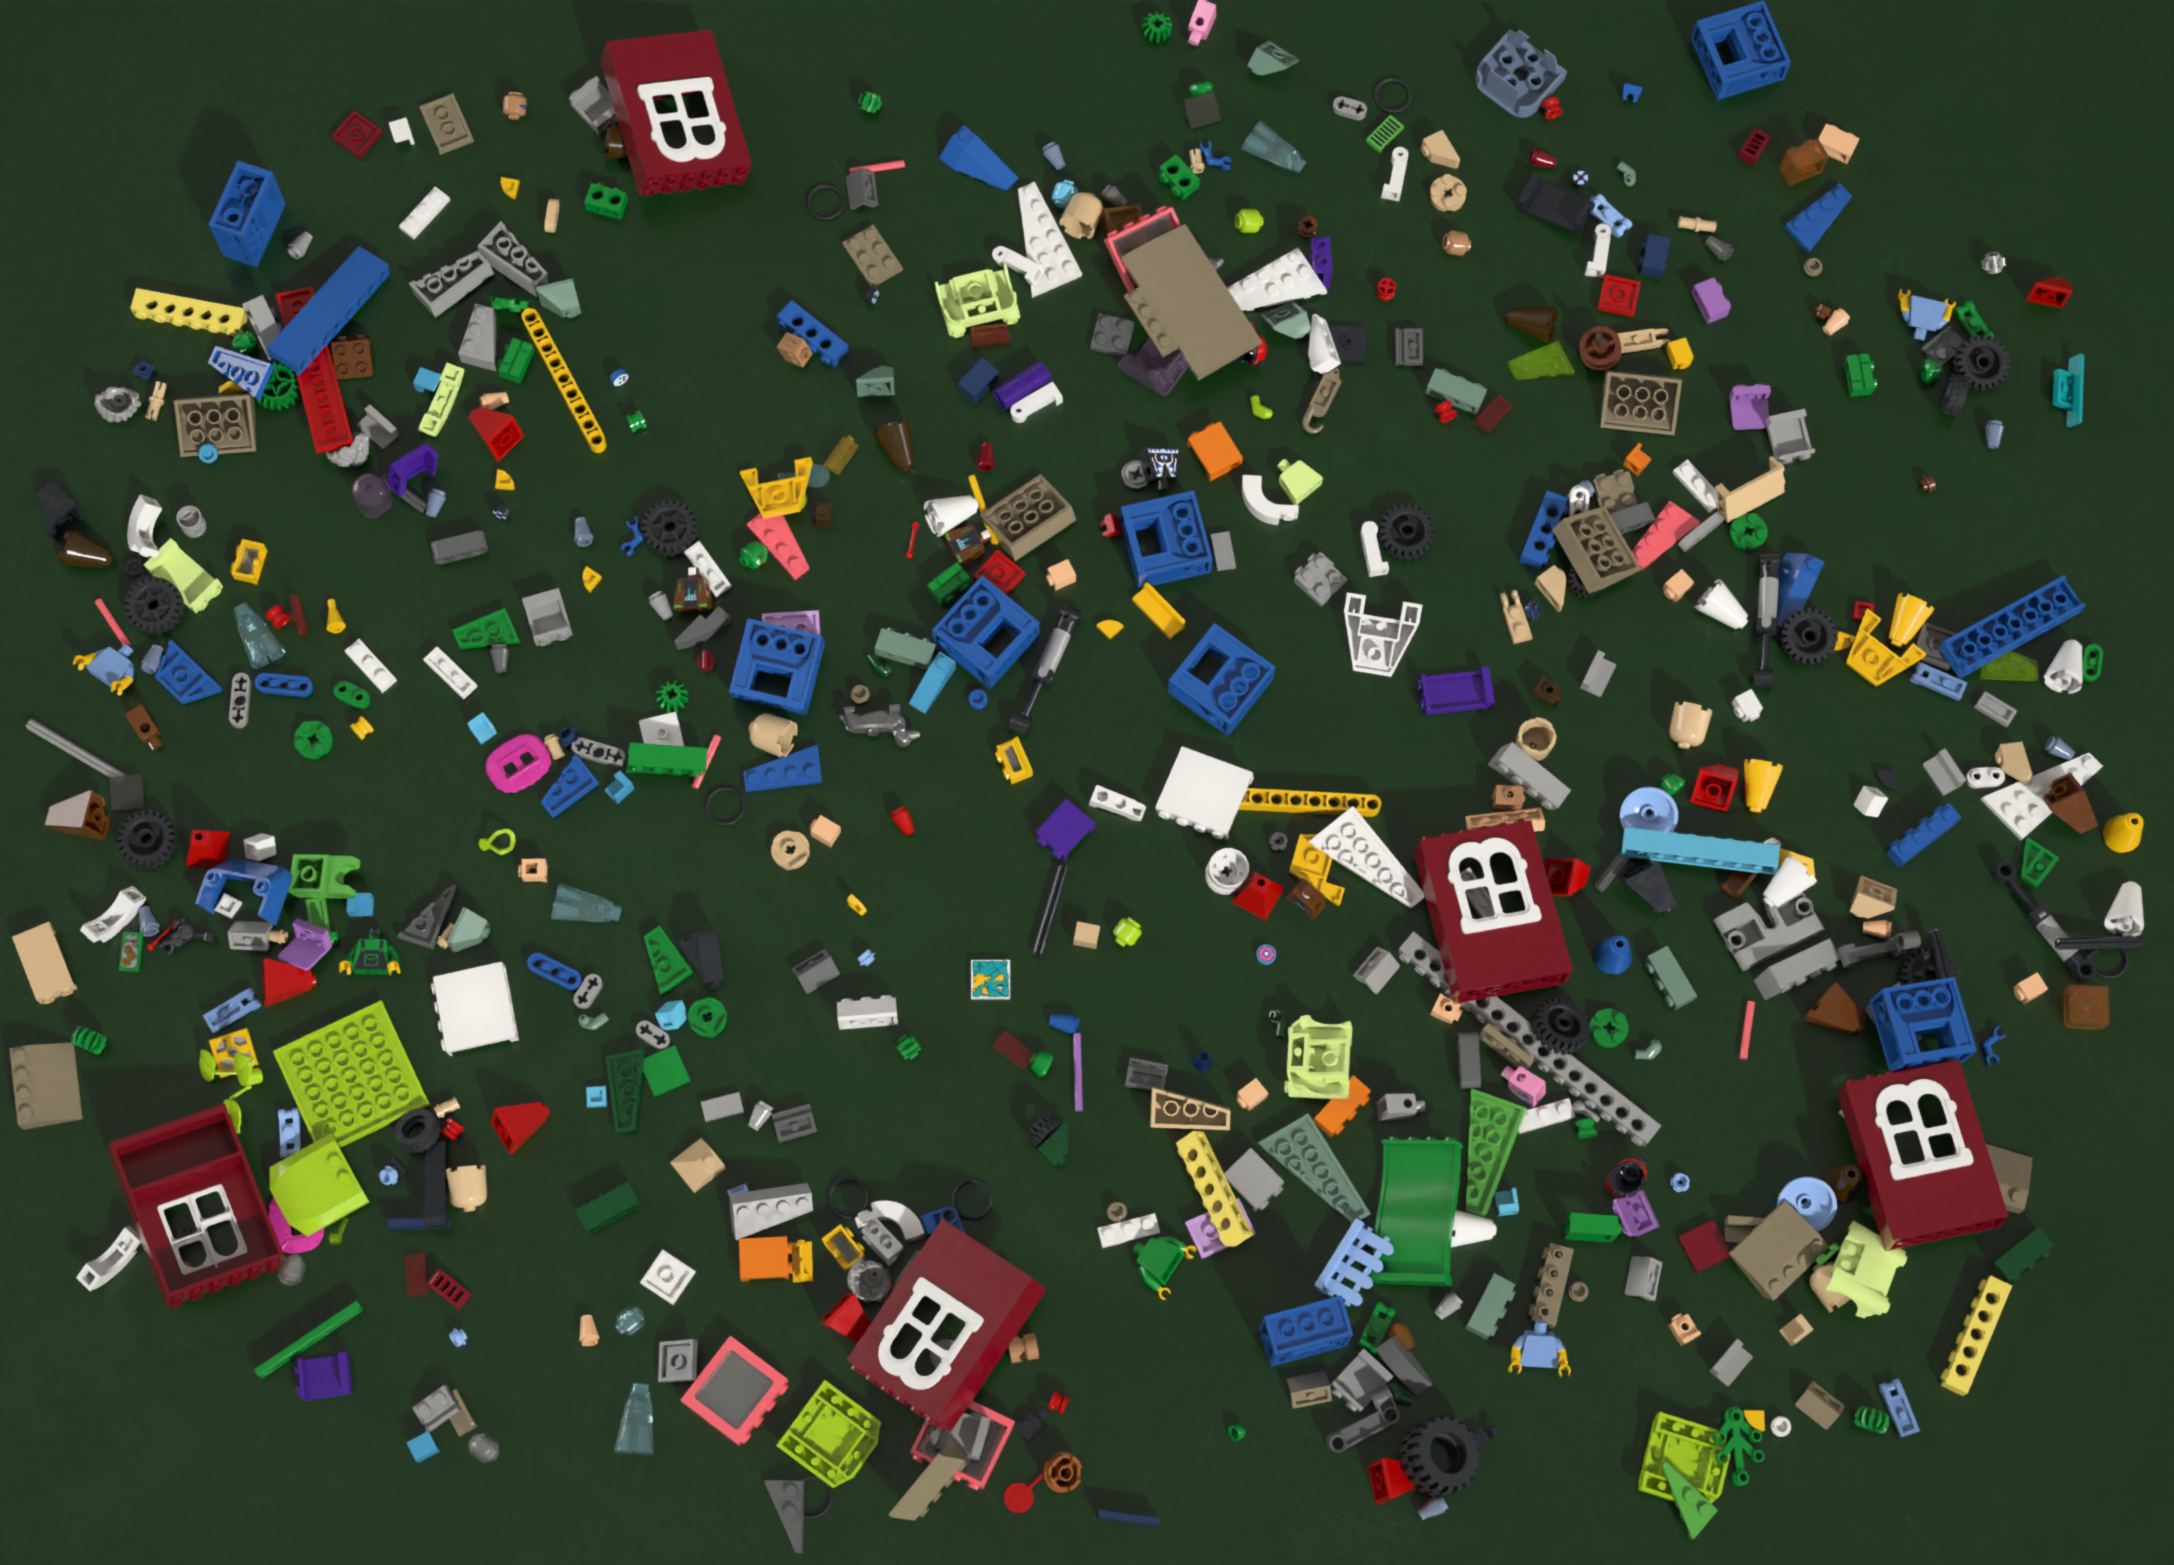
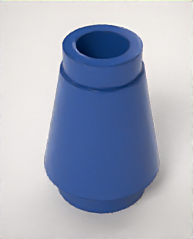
(1066, 1023)

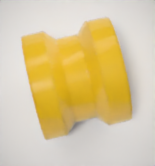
(361, 728)

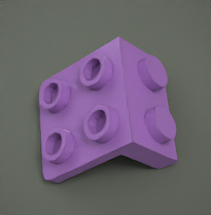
(1749, 406)
(307, 947)
(1635, 1214)

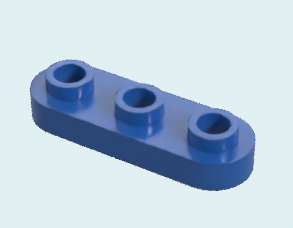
(277, 680)
(546, 968)

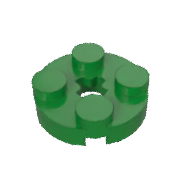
(512, 303)
(1750, 521)
(317, 749)
(1617, 1021)
(708, 1028)

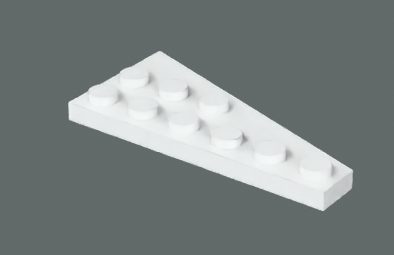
(1045, 242)
(1278, 283)
(2022, 804)
(1361, 850)

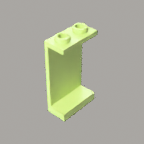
(190, 579)

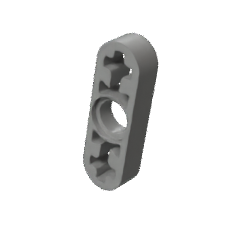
(1701, 531)
(236, 687)
(613, 752)

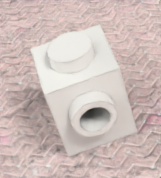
(1747, 706)

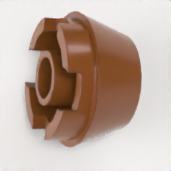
(1062, 1472)

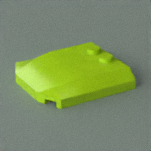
(316, 1186)
(831, 1436)
(1686, 1449)

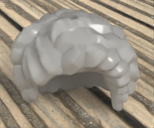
(111, 409)
(353, 455)
(867, 1284)

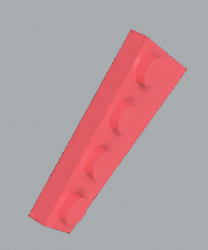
(1665, 531)
(780, 543)

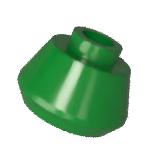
(1200, 88)
(1931, 371)
(1672, 783)
(1041, 1062)

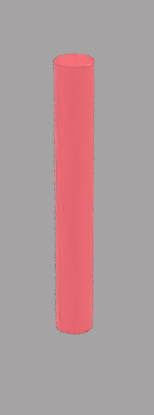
(882, 166)
(112, 622)
(710, 752)
(1747, 1030)

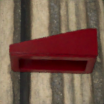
(1748, 157)
(435, 1278)

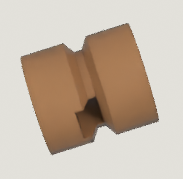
(1023, 1348)

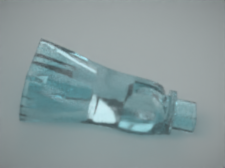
(1268, 145)
(257, 637)
(583, 906)
(636, 1424)

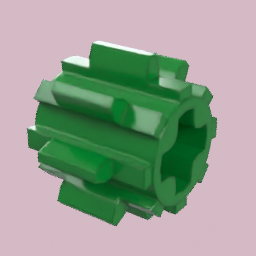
(870, 101)
(244, 342)
(908, 1047)

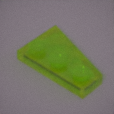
(1541, 362)
(2011, 667)

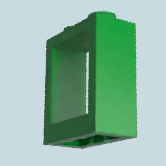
(1592, 1227)

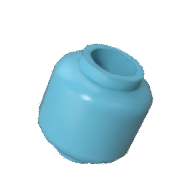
(1063, 193)

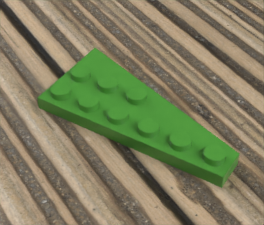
(1491, 1139)

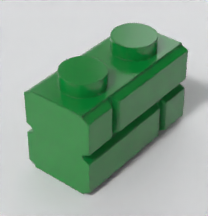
(515, 360)
(1860, 375)
(949, 584)

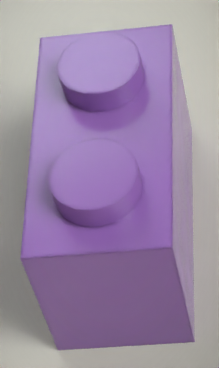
(1711, 300)

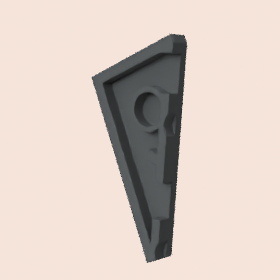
(427, 927)
(789, 1503)

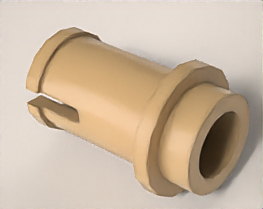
(1196, 161)
(554, 747)
(278, 936)
(442, 940)
(446, 1107)

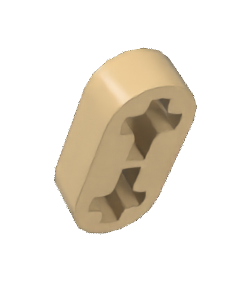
(552, 215)

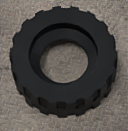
(1955, 394)
(409, 1122)

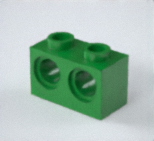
(1182, 175)
(604, 204)

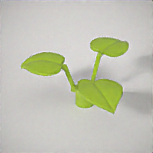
(246, 1075)

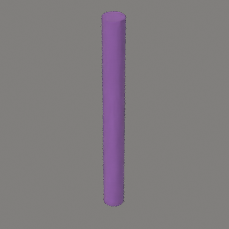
(1077, 1071)

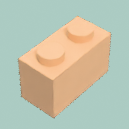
(1838, 143)

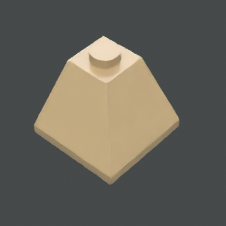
(1872, 898)
(698, 1165)

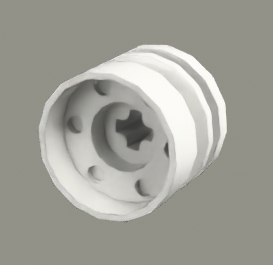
(1233, 863)

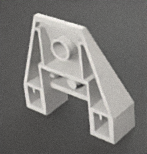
(1378, 641)

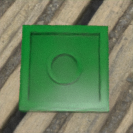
(665, 1071)

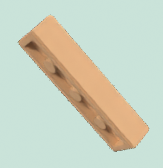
(1508, 817)

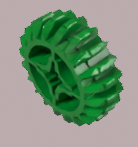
(291, 386)

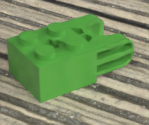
(321, 876)

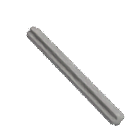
(72, 749)

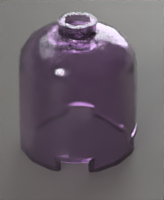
(374, 499)

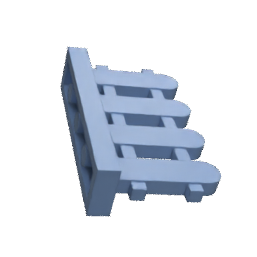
(1355, 1253)

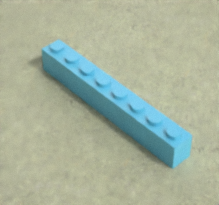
(1700, 850)

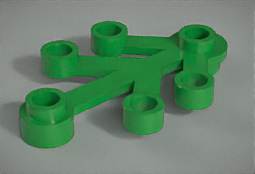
(1737, 1443)

